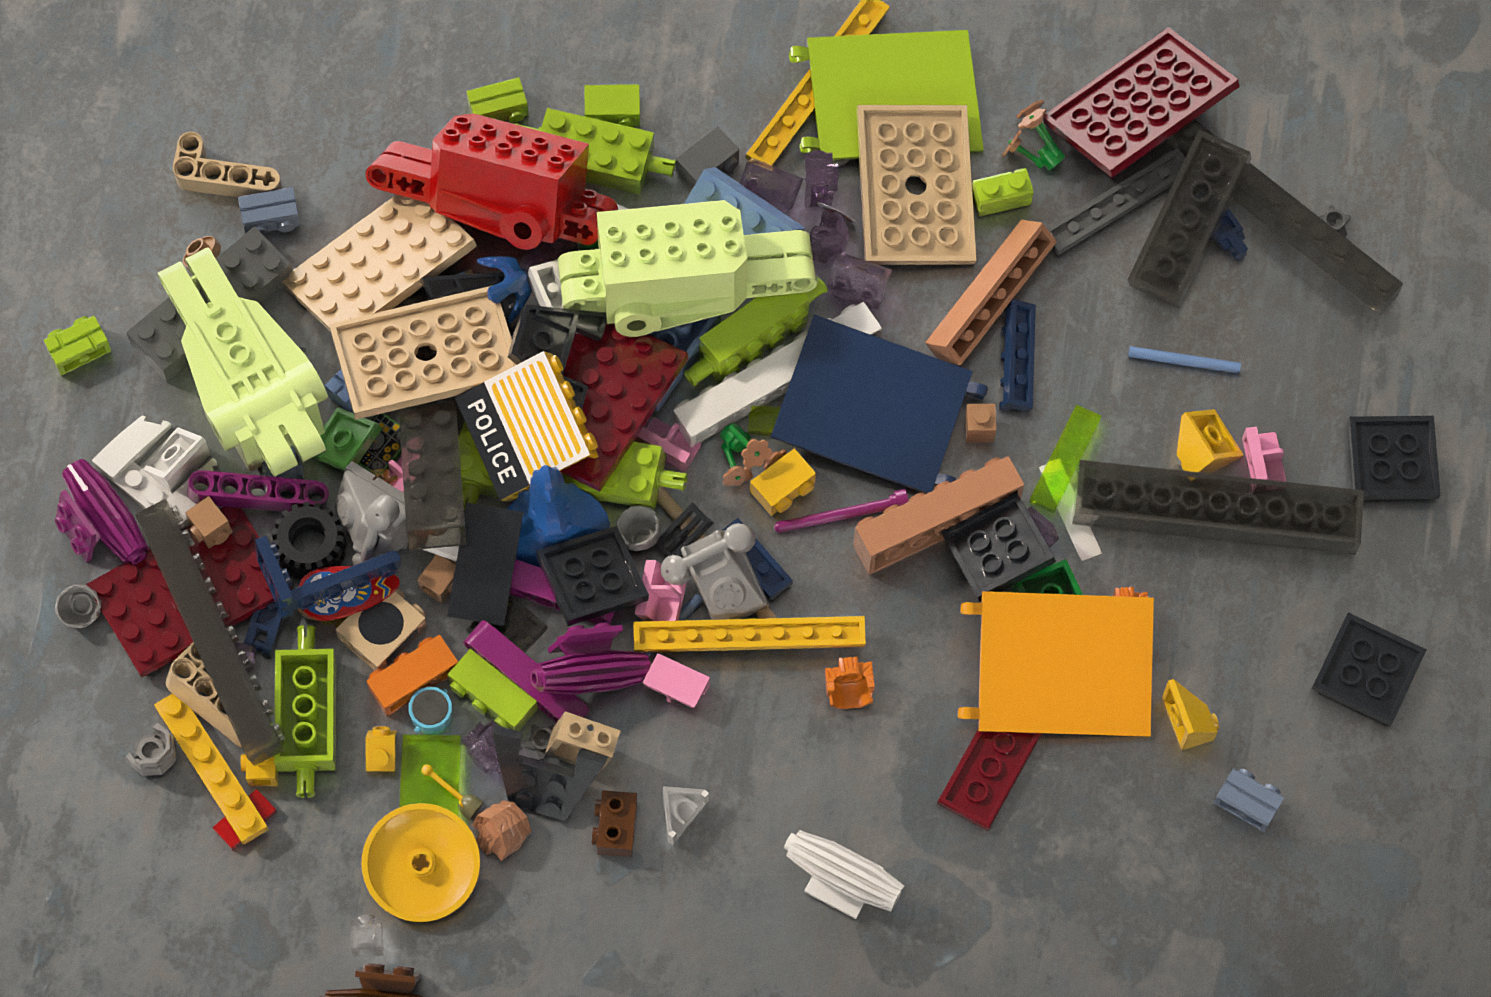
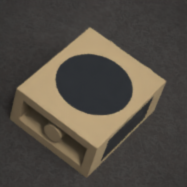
(383, 630)

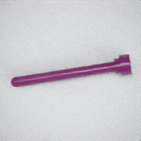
(899, 498)

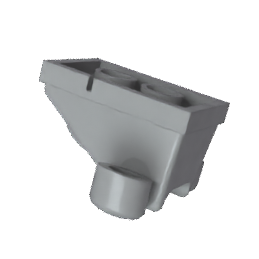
(371, 514)
(720, 572)

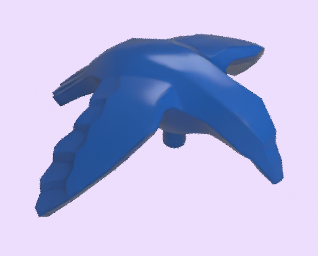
(514, 282)

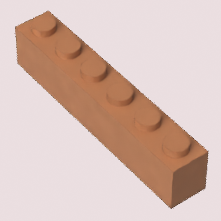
(991, 292)

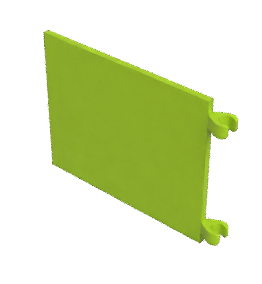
(885, 71)

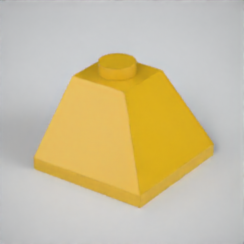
(1205, 442)
(1189, 716)

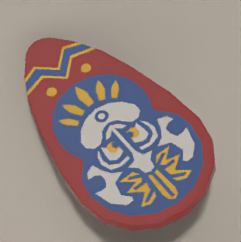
(352, 599)

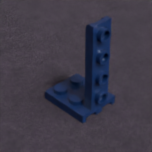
(329, 586)

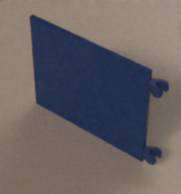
(873, 405)

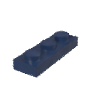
(768, 571)

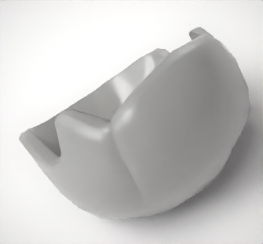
(639, 527)
(77, 606)

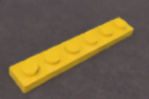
(211, 768)

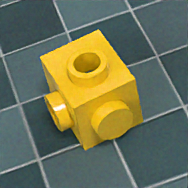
(261, 774)

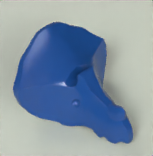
(554, 513)

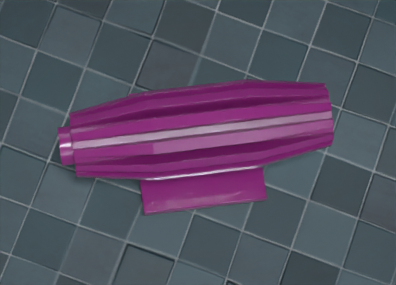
(97, 516)
(589, 663)

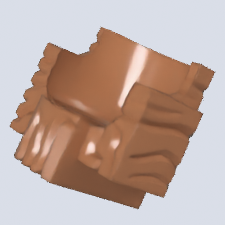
(501, 829)

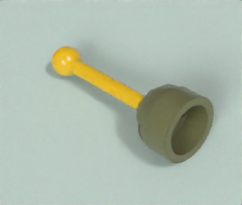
(468, 804)

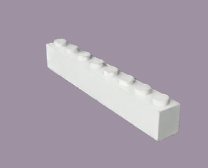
(756, 385)

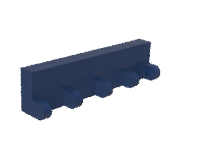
(1018, 356)

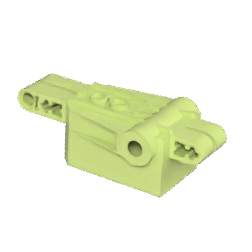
(680, 266)
(246, 369)

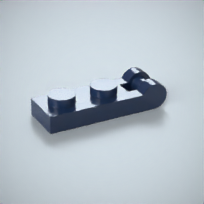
(267, 622)

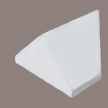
(681, 808)

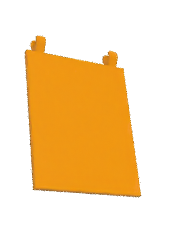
(1064, 664)

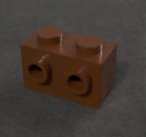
(616, 823)

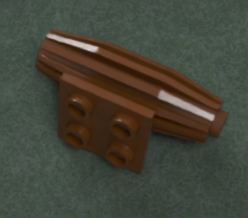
(381, 982)

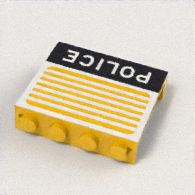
(525, 423)

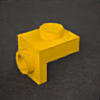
(381, 749)

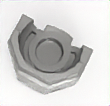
(153, 753)

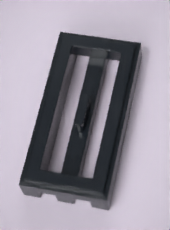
(700, 515)

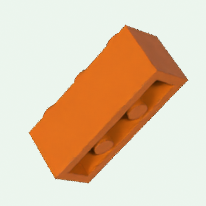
(411, 672)

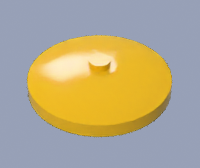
(420, 862)

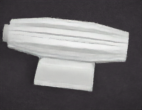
(841, 875)

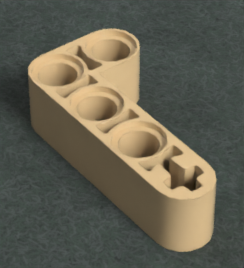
(228, 172)
(197, 681)

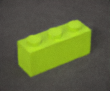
(491, 692)

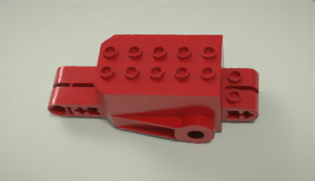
(498, 180)

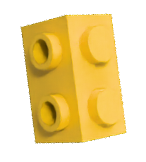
(783, 483)

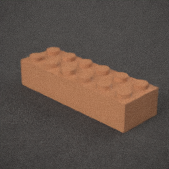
(919, 522)

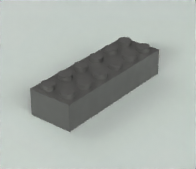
(254, 273)

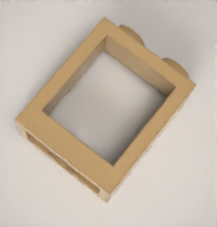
(572, 735)

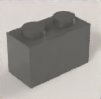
(709, 152)

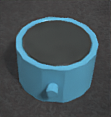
(430, 710)

